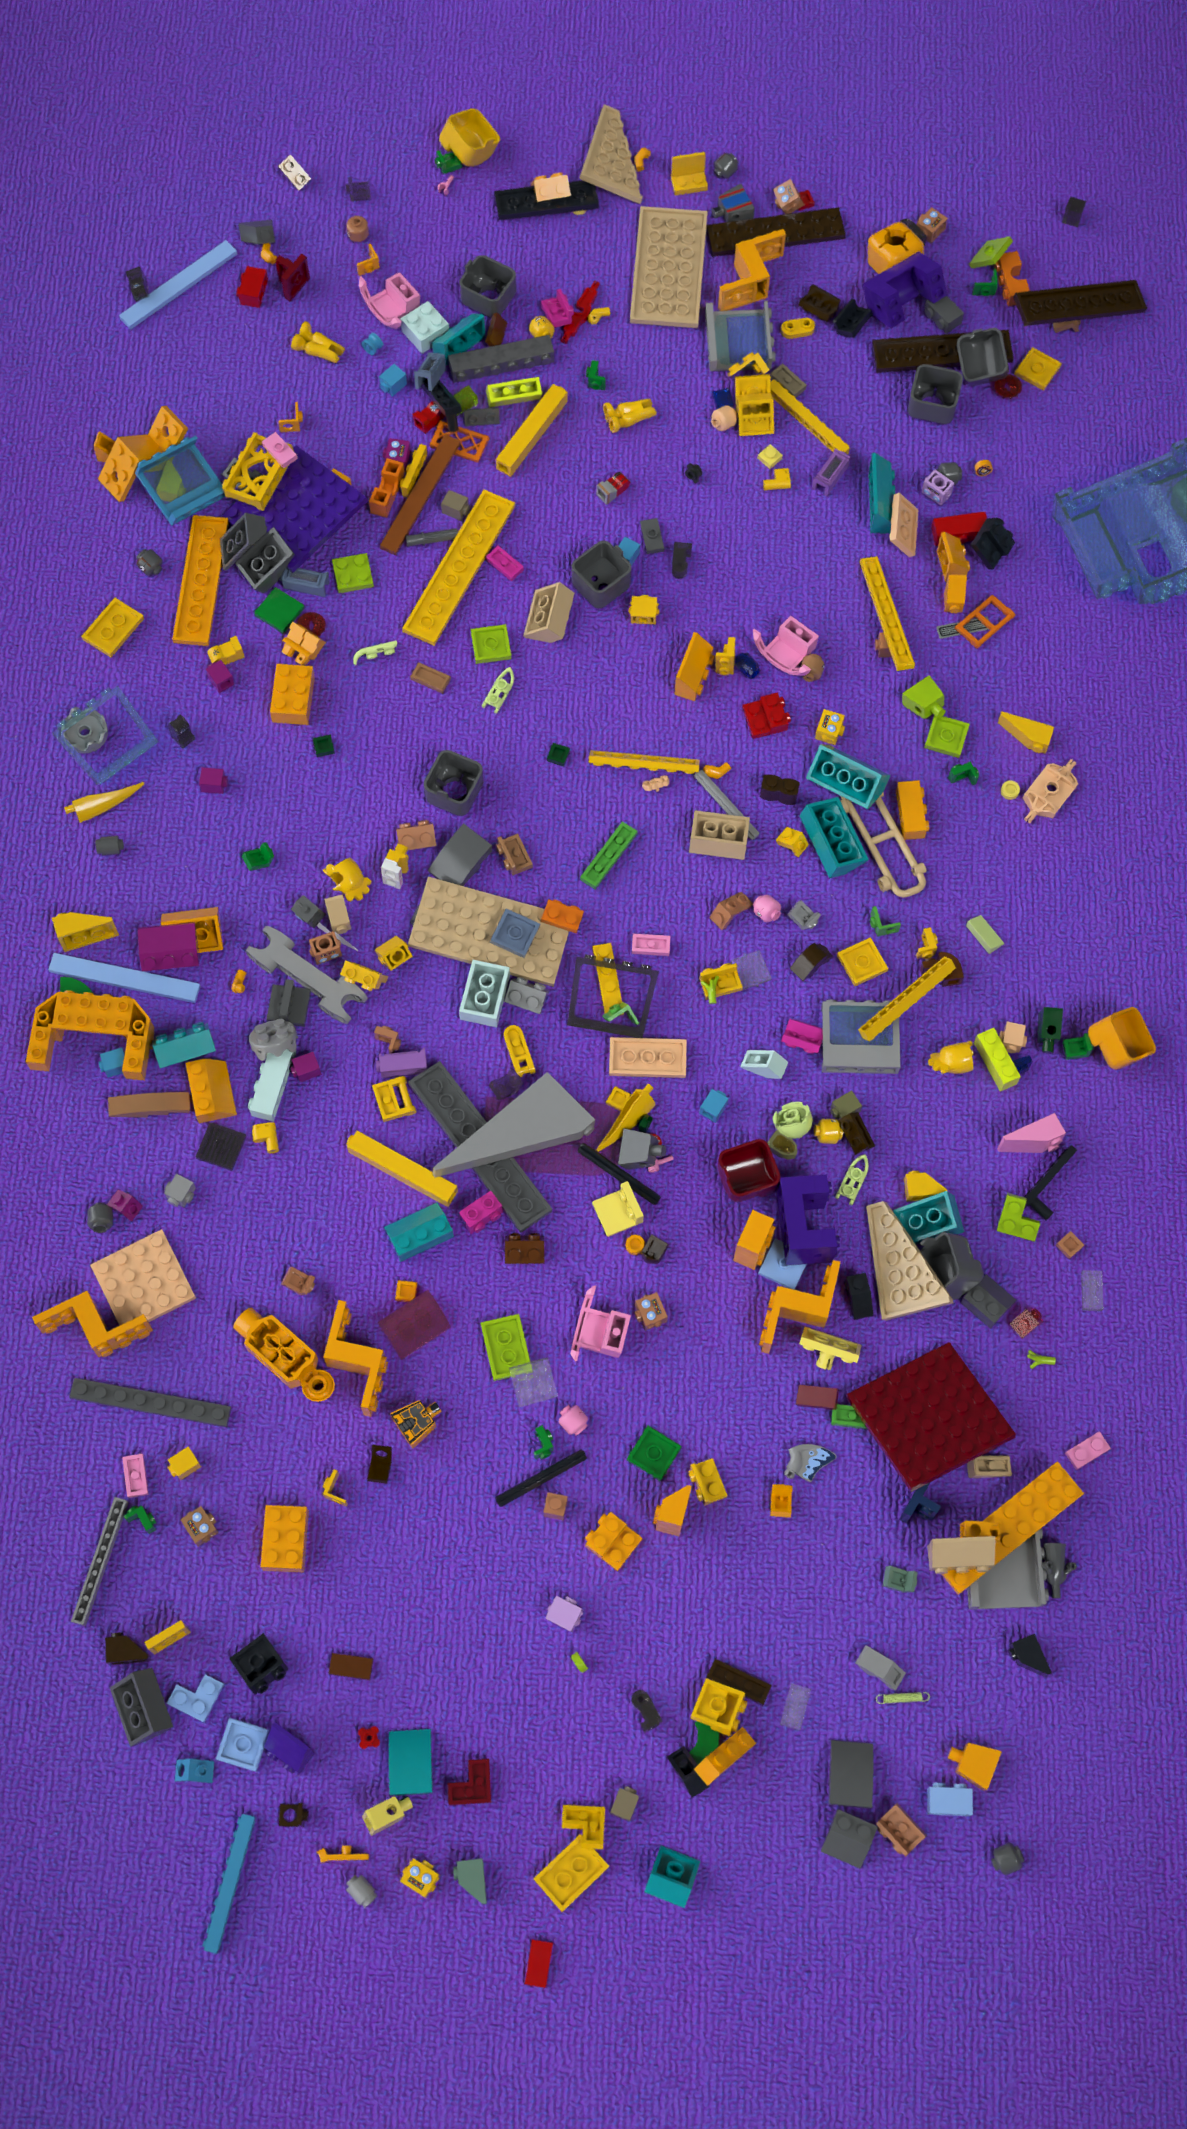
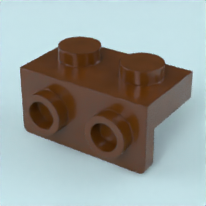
(524, 1249)

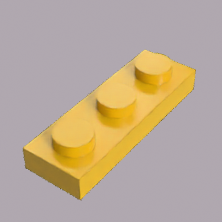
(413, 470)

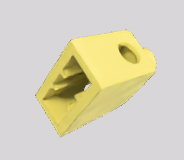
(378, 1818)

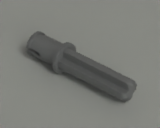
(431, 537)

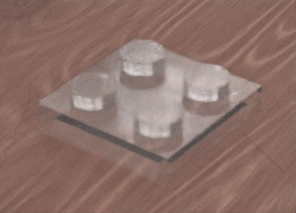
(533, 1382)

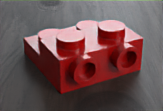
(766, 716)

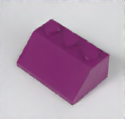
(168, 946)

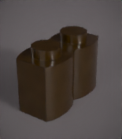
(783, 790)

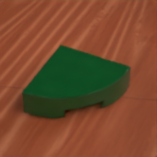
(645, 1123)

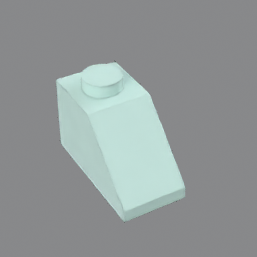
(764, 1063)

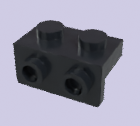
(851, 319)

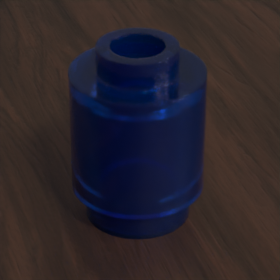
(747, 665)

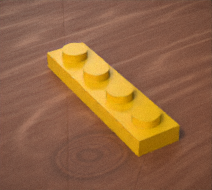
(607, 978)

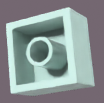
(423, 326)

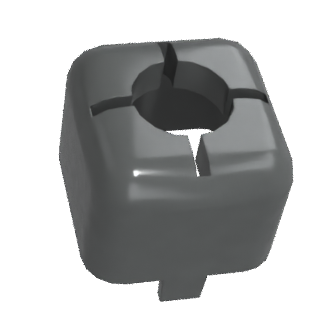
(487, 275)
(948, 389)
(449, 768)

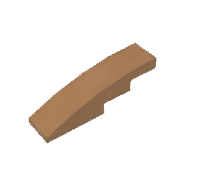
(148, 1104)

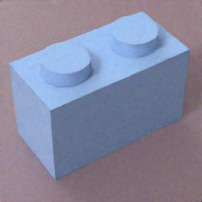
(949, 1801)

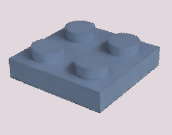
(515, 933)

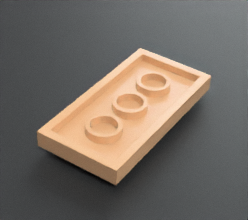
(647, 1057)

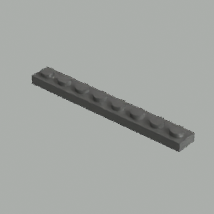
(150, 1402)

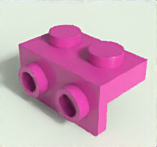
(558, 310)
(803, 1036)
(481, 1212)

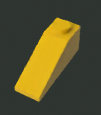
(1029, 732)

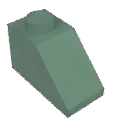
(472, 1878)

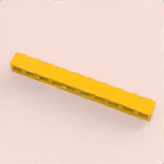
(807, 419)
(906, 999)

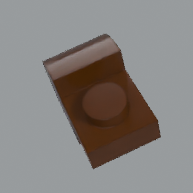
(954, 978)

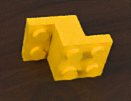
(754, 405)

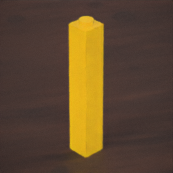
(531, 430)
(401, 1168)

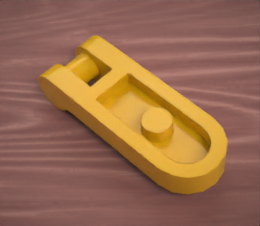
(518, 1050)

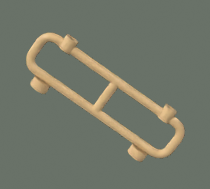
(887, 881)

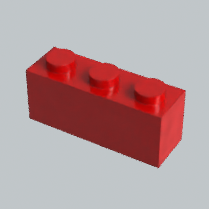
(961, 526)

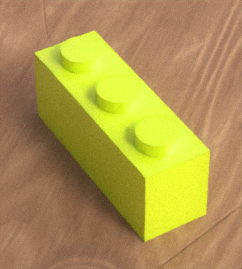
(514, 392)
(997, 1059)

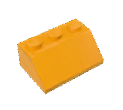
(694, 668)
(206, 923)
(210, 1089)
(671, 1512)

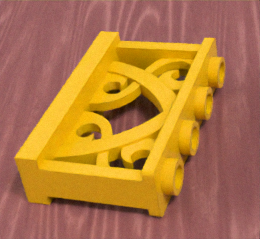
(246, 459)

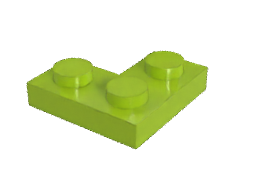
(1013, 1222)

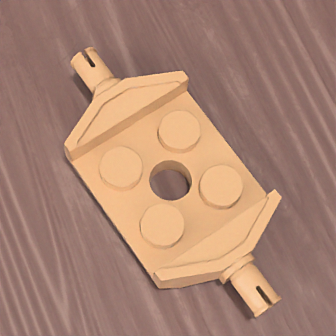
(1045, 802)

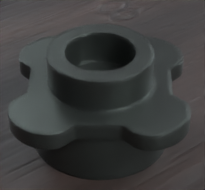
(693, 472)

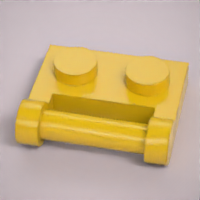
(387, 1100)

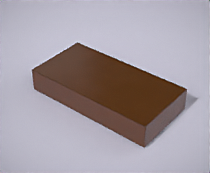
(496, 330)
(351, 1666)

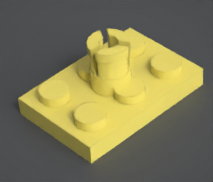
(829, 1347)

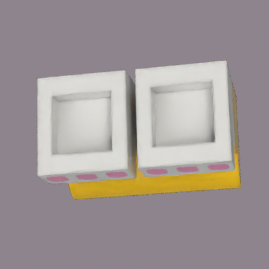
(394, 865)

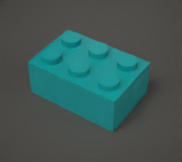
(183, 1044)

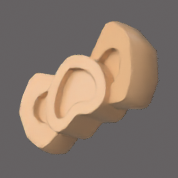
(656, 783)

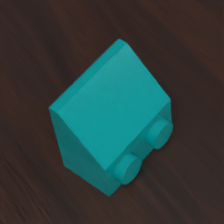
(672, 1876)

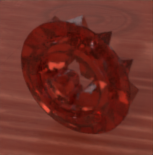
(1012, 382)
(317, 620)

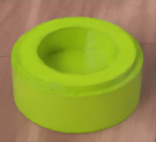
(579, 1662)

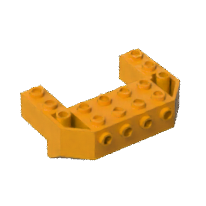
(94, 1015)

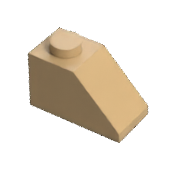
(338, 914)

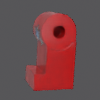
(427, 417)

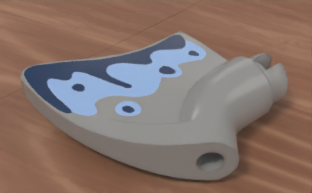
(807, 1461)

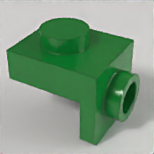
(447, 162)
(594, 381)
(963, 771)
(259, 857)
(1077, 1047)
(545, 1439)
(146, 1519)

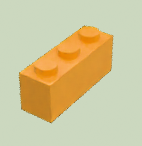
(911, 810)
(725, 1756)

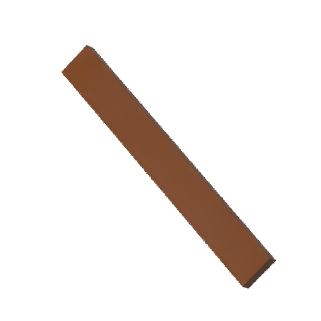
(420, 494)

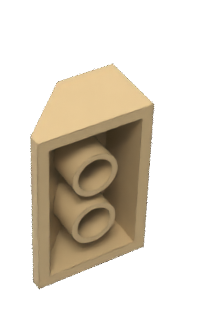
(549, 613)
(719, 835)
(961, 1554)

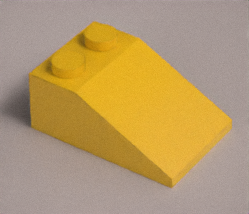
(80, 930)

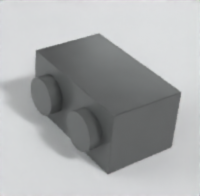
(944, 314)

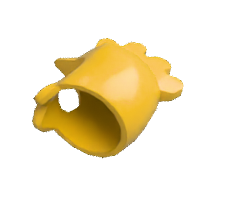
(348, 879)
(953, 1059)

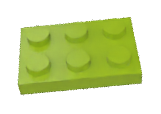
(504, 1345)

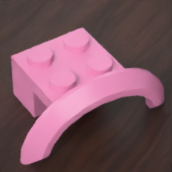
(393, 302)
(789, 647)
(599, 1330)

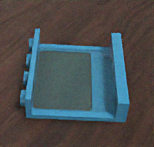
(180, 481)

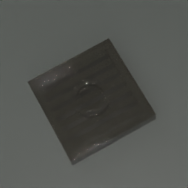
(221, 1146)

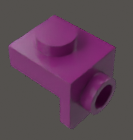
(125, 1204)

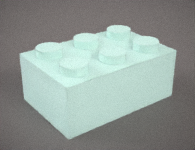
(484, 993)

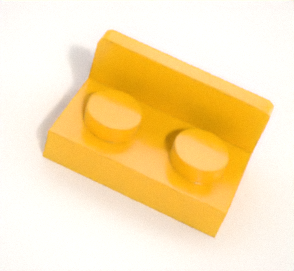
(726, 660)
(708, 1482)

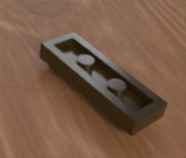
(754, 1688)

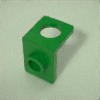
(986, 289)

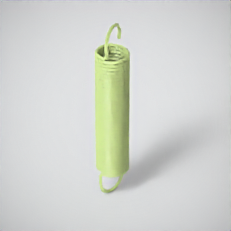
(905, 1697)

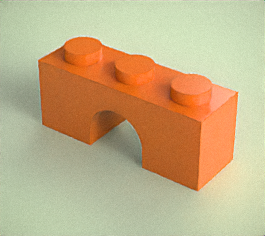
(1008, 267)
(384, 496)

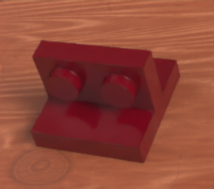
(292, 275)

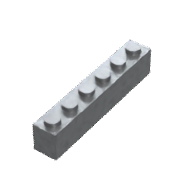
(501, 358)

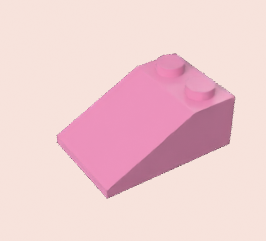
(1035, 1138)

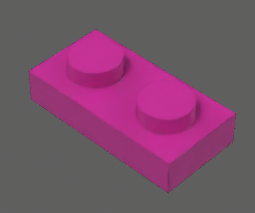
(504, 563)

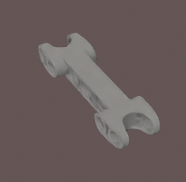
(280, 956)

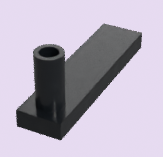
(445, 402)
(1032, 1199)

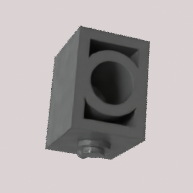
(307, 911)

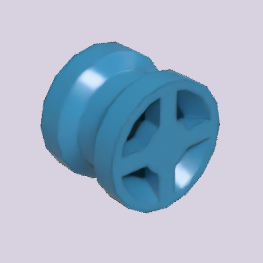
(372, 344)

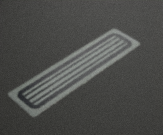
(949, 629)

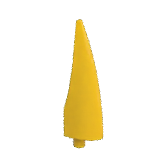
(96, 804)
(632, 1113)

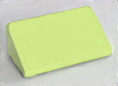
(984, 934)

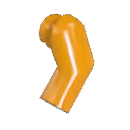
(266, 254)
(237, 985)

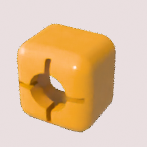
(892, 246)

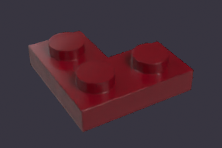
(476, 1790)

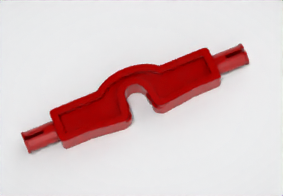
(583, 304)

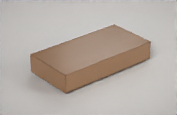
(430, 677)

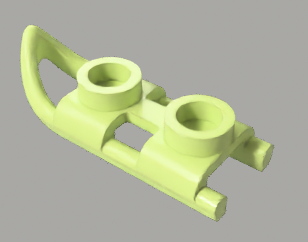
(371, 652)
(501, 686)
(855, 1175)

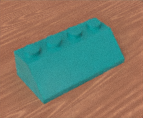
(880, 494)
(847, 776)
(833, 837)

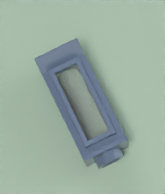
(431, 368)
(305, 581)

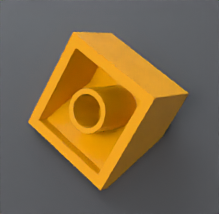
(952, 556)

